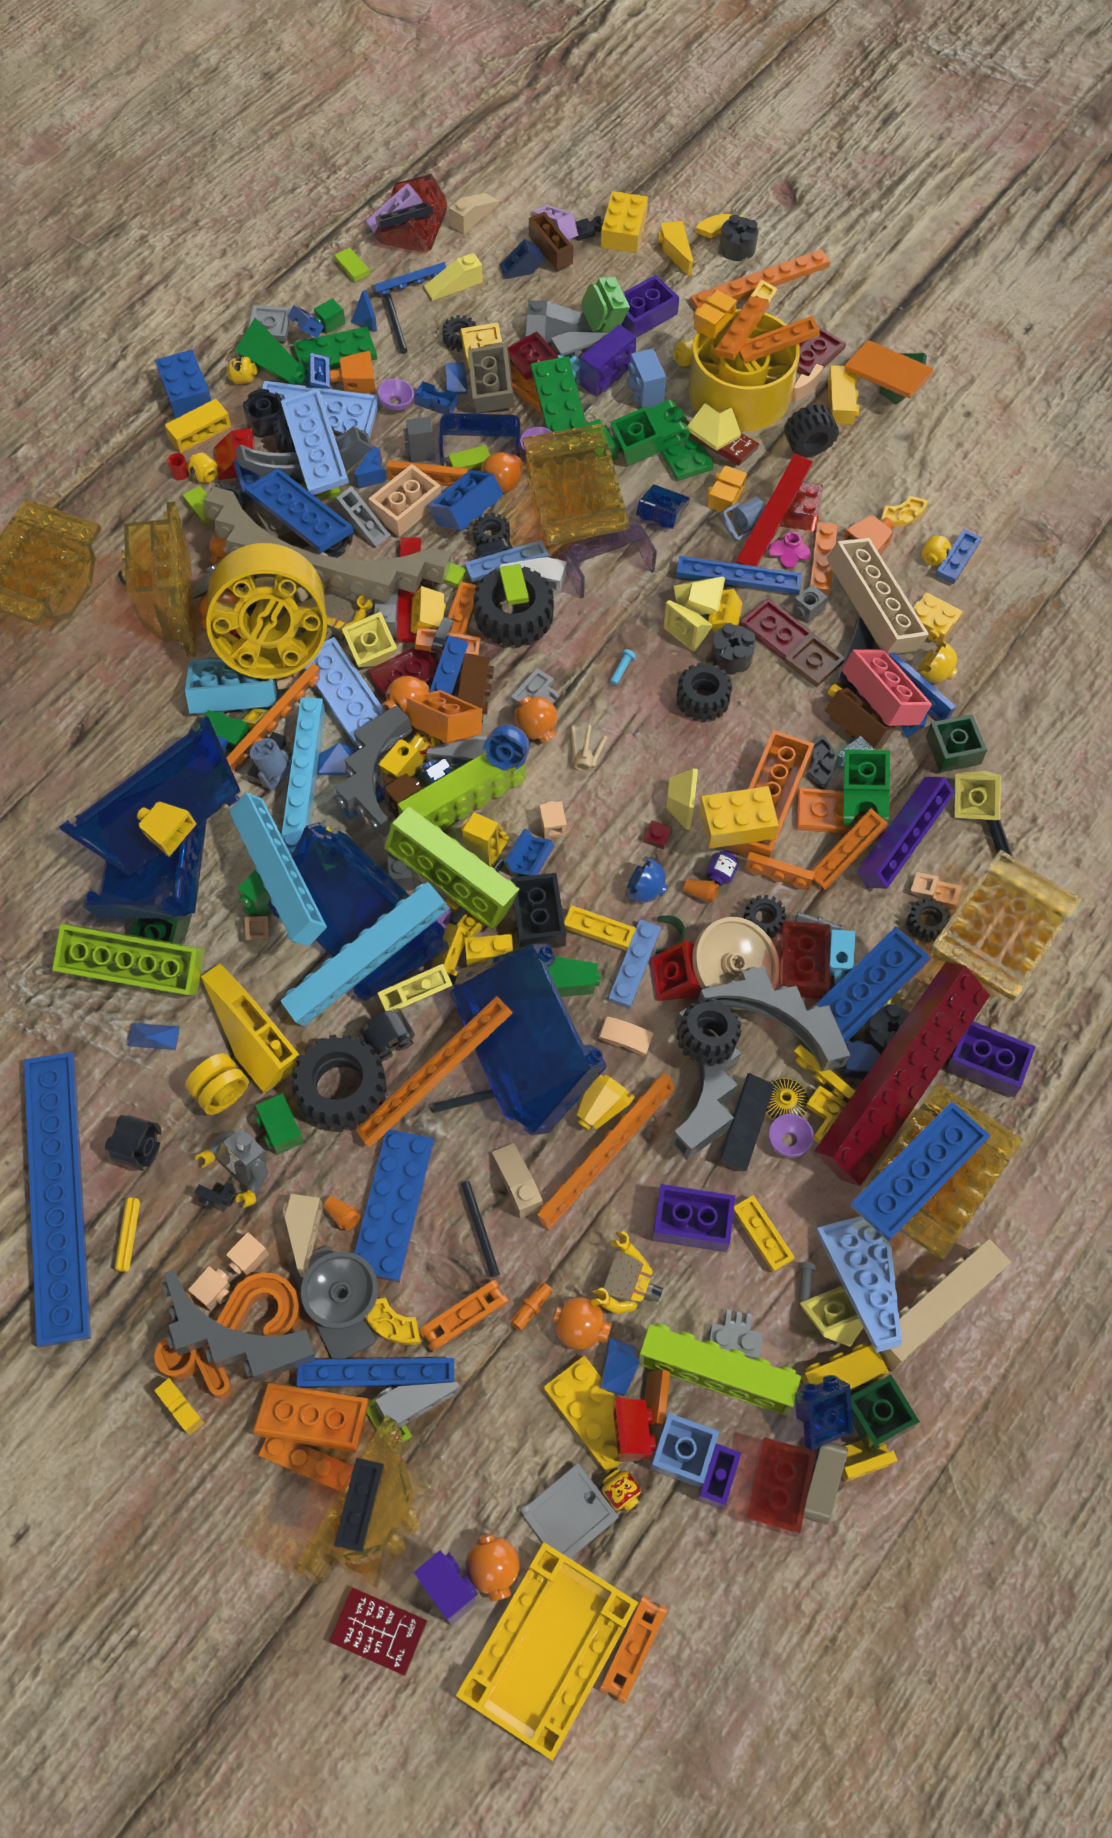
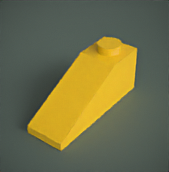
(676, 245)

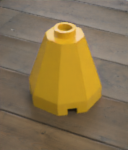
(602, 1102)

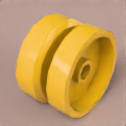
(216, 1083)

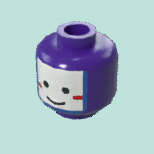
(722, 868)

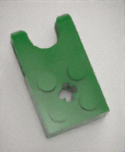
(648, 431)
(866, 783)

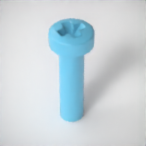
(628, 656)

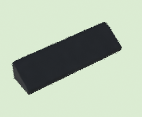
(861, 640)
(746, 1123)

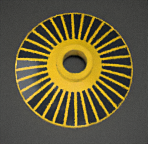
(797, 1094)

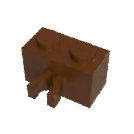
(399, 790)

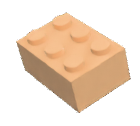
(404, 499)

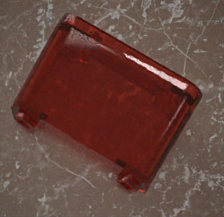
(417, 233)

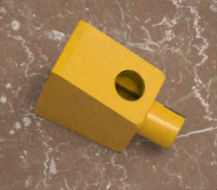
(403, 758)
(165, 825)

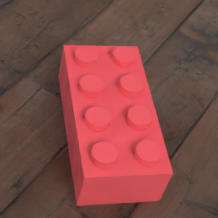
(886, 687)

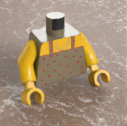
(342, 614)
(627, 1280)

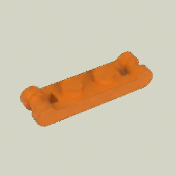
(463, 1315)
(633, 1649)

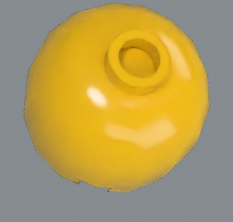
(939, 664)

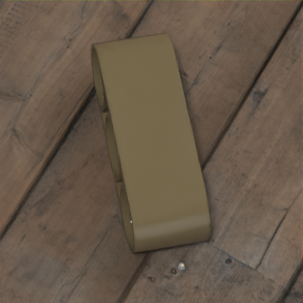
(825, 1482)

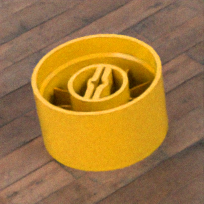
(752, 389)
(266, 645)

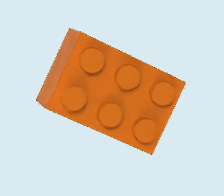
(445, 717)

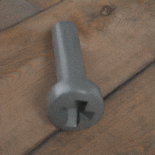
(806, 1274)

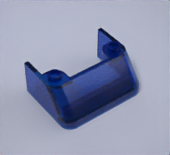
(478, 425)

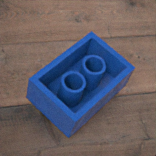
(183, 382)
(465, 500)

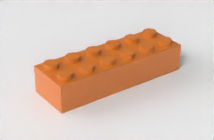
(782, 770)

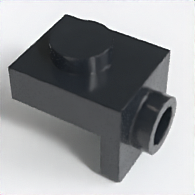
(209, 1198)

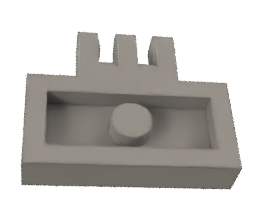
(536, 685)
(737, 1335)

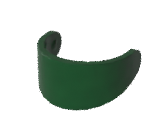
(677, 923)

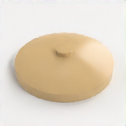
(731, 947)

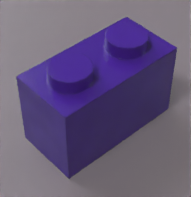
(719, 1476)

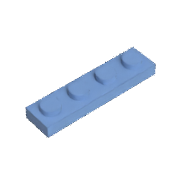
(482, 566)
(634, 964)

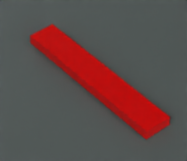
(775, 511)
(408, 546)

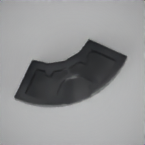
(822, 762)

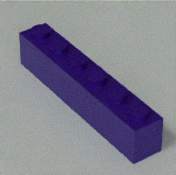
(905, 832)

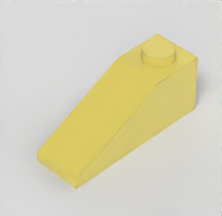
(457, 276)
(415, 989)

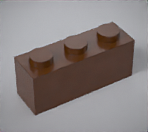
(551, 241)
(475, 681)
(858, 718)

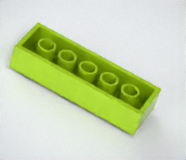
(463, 791)
(451, 867)
(128, 959)
(720, 1369)

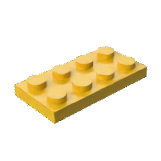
(587, 1410)

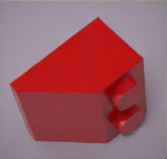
(226, 453)
(674, 973)
(632, 1429)

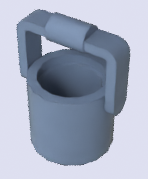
(744, 515)
(270, 762)

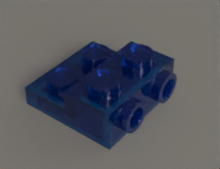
(662, 506)
(824, 1411)

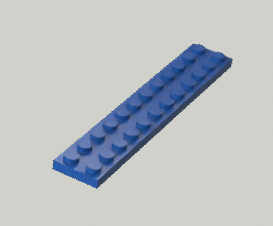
(56, 1201)

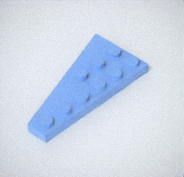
(342, 407)
(867, 1274)

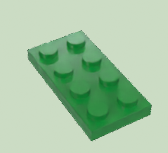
(335, 346)
(558, 394)
(687, 457)

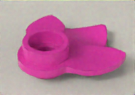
(790, 550)

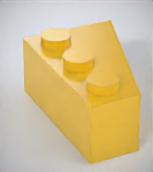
(484, 838)

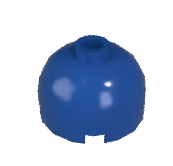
(507, 747)
(647, 882)

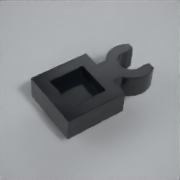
(587, 228)

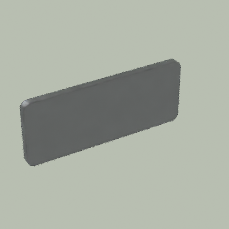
(340, 1342)

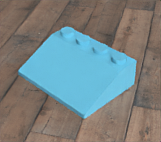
(220, 688)

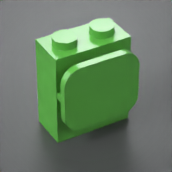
(604, 305)

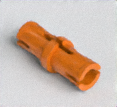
(531, 1306)

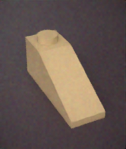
(470, 211)
(518, 1180)
(302, 1222)

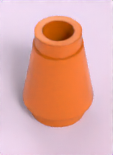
(702, 889)
(342, 1213)

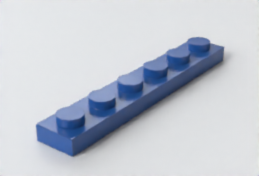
(740, 575)
(375, 1372)

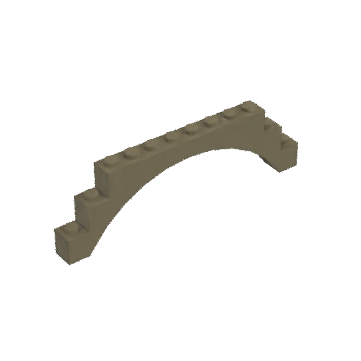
(364, 577)

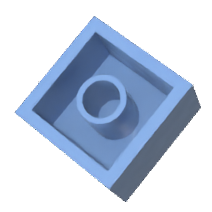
(646, 378)
(685, 1450)

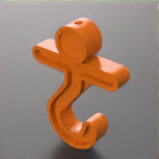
(233, 1316)

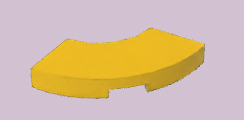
(712, 225)
(905, 512)
(392, 1325)

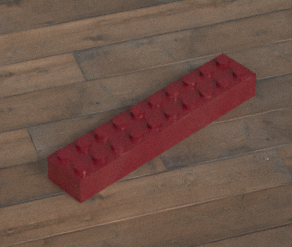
(902, 1073)

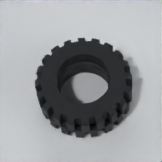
(509, 627)
(329, 1055)

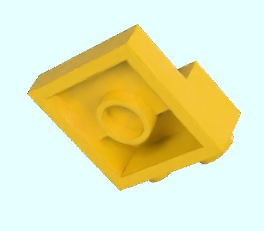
(937, 616)

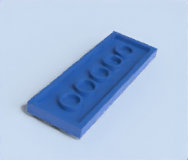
(299, 510)
(874, 981)
(920, 1171)
(394, 1203)

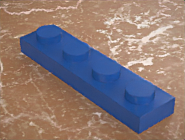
(401, 281)
(941, 706)

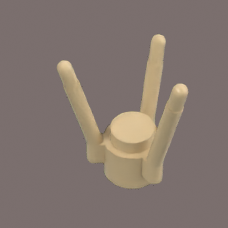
(584, 759)

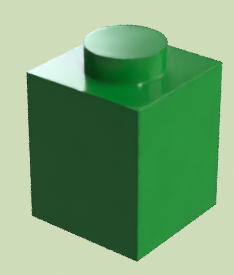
(330, 315)

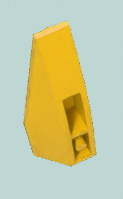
(251, 1033)

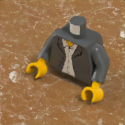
(243, 1158)

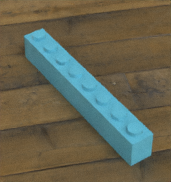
(303, 770)
(277, 870)
(364, 954)

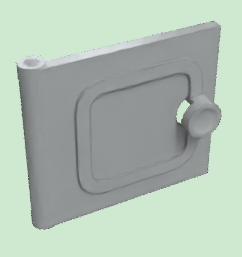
(567, 1518)

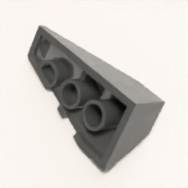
(553, 320)

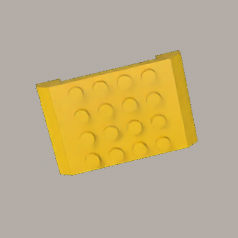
(547, 1651)

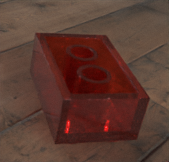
(805, 958)
(780, 1487)

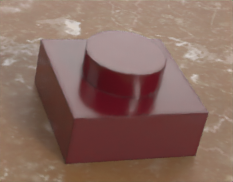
(657, 834)

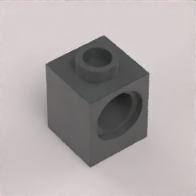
(809, 603)

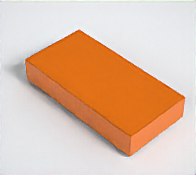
(657, 1394)

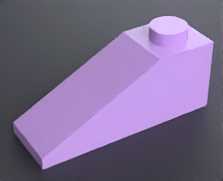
(403, 198)
(563, 220)

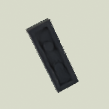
(401, 216)
(359, 1505)

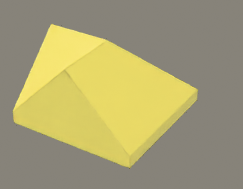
(715, 427)
(700, 595)
(685, 625)
(370, 640)
(978, 795)
(682, 796)
(834, 1315)

